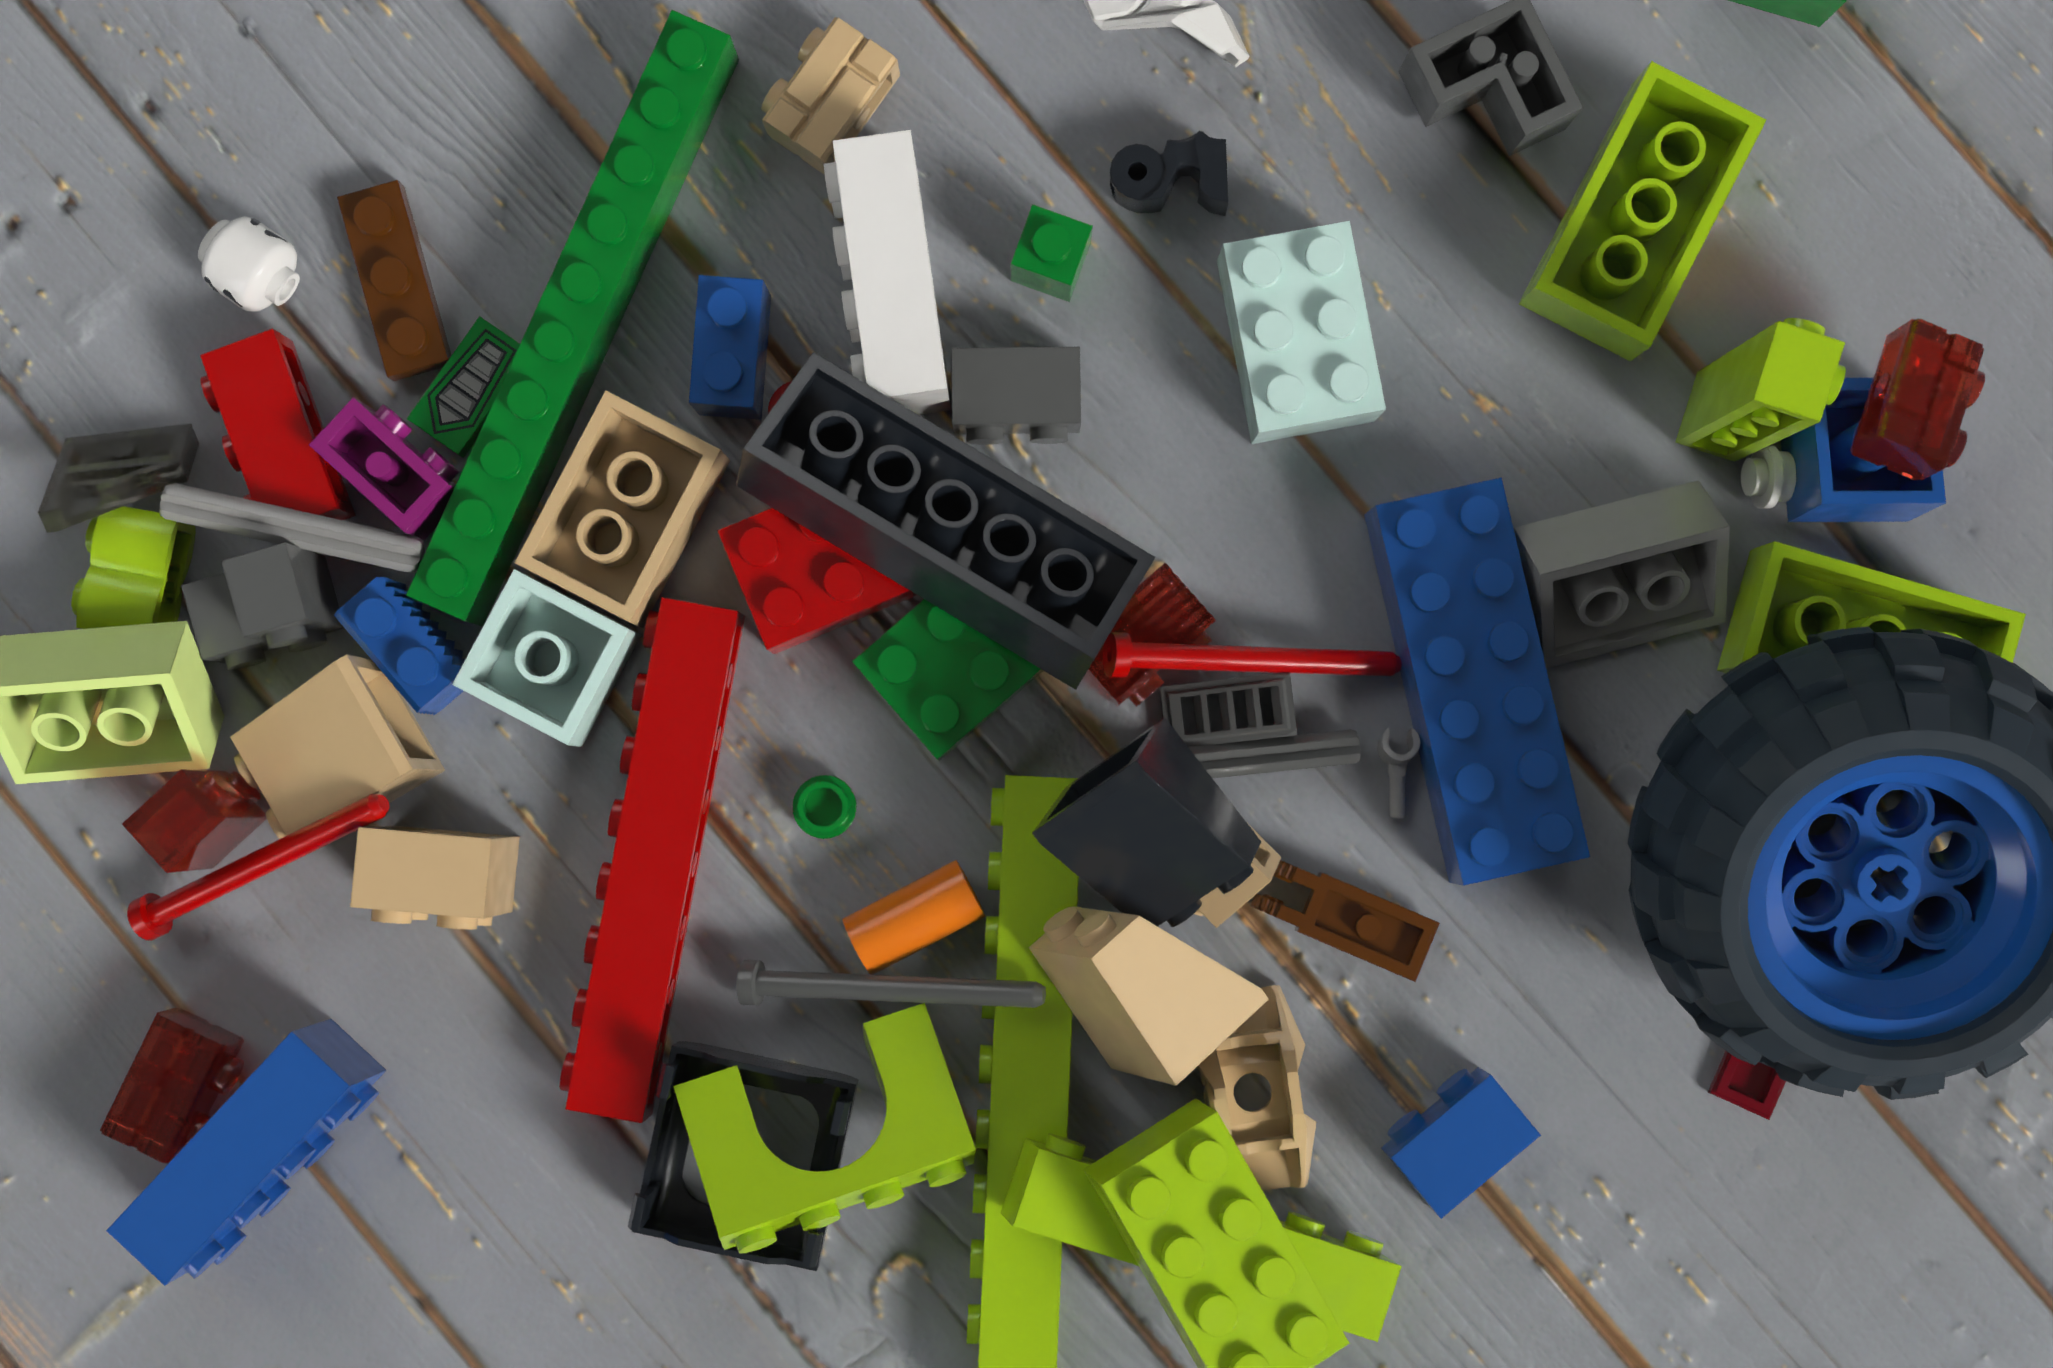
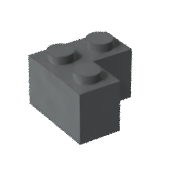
(1498, 61)
(263, 604)

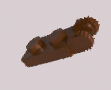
(1355, 921)

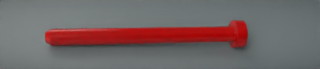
(1122, 655)
(154, 915)

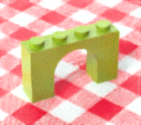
(760, 1194)

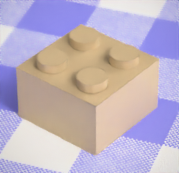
(434, 871)

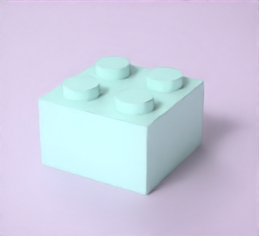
(547, 659)

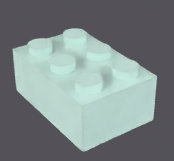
(1300, 332)

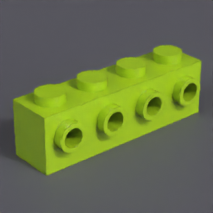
(1763, 390)

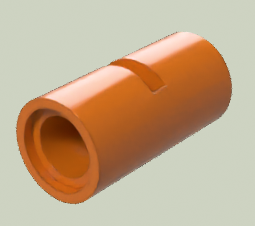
(913, 917)

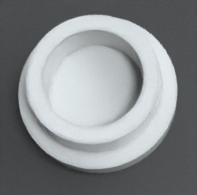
(1769, 477)

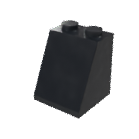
(1150, 830)

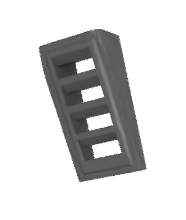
(1281, 699)

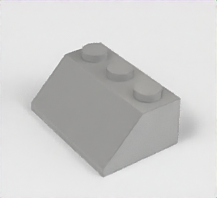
(1626, 572)

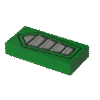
(466, 388)

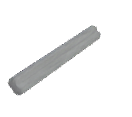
(291, 526)

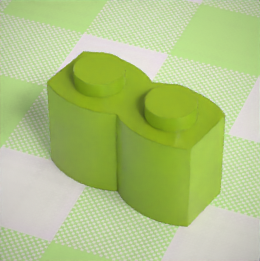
(133, 569)

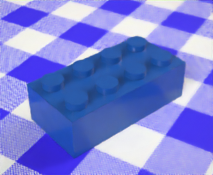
(247, 1151)

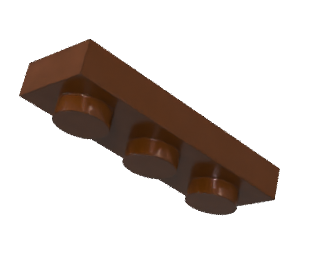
(395, 280)

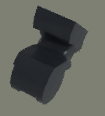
(1145, 178)

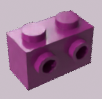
(386, 468)

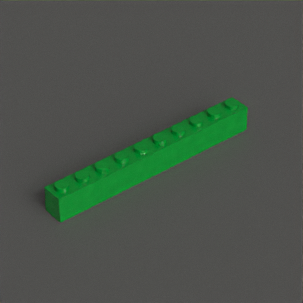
(575, 320)

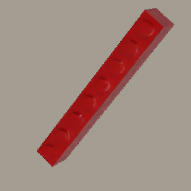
(653, 861)

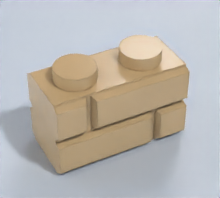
(829, 93)

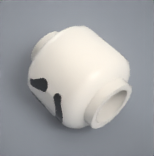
(248, 263)

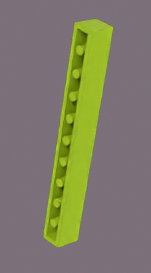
(1028, 1086)

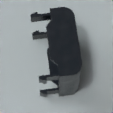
(666, 1206)

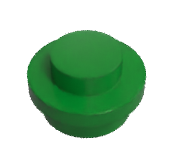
(824, 806)

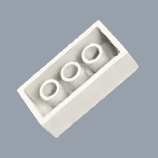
(890, 270)

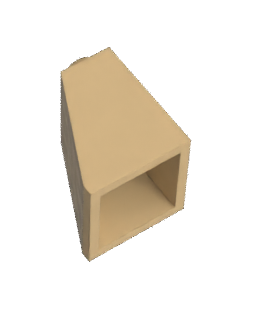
(334, 745)
(1143, 992)

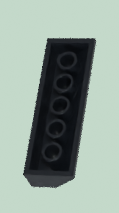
(942, 519)

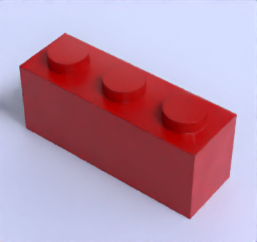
(271, 423)

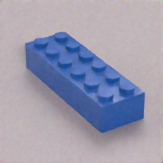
(1476, 682)

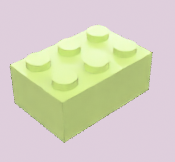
(105, 703)

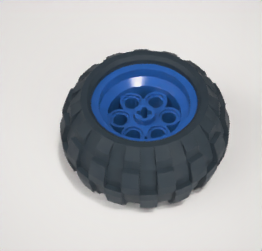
(1956, 935)

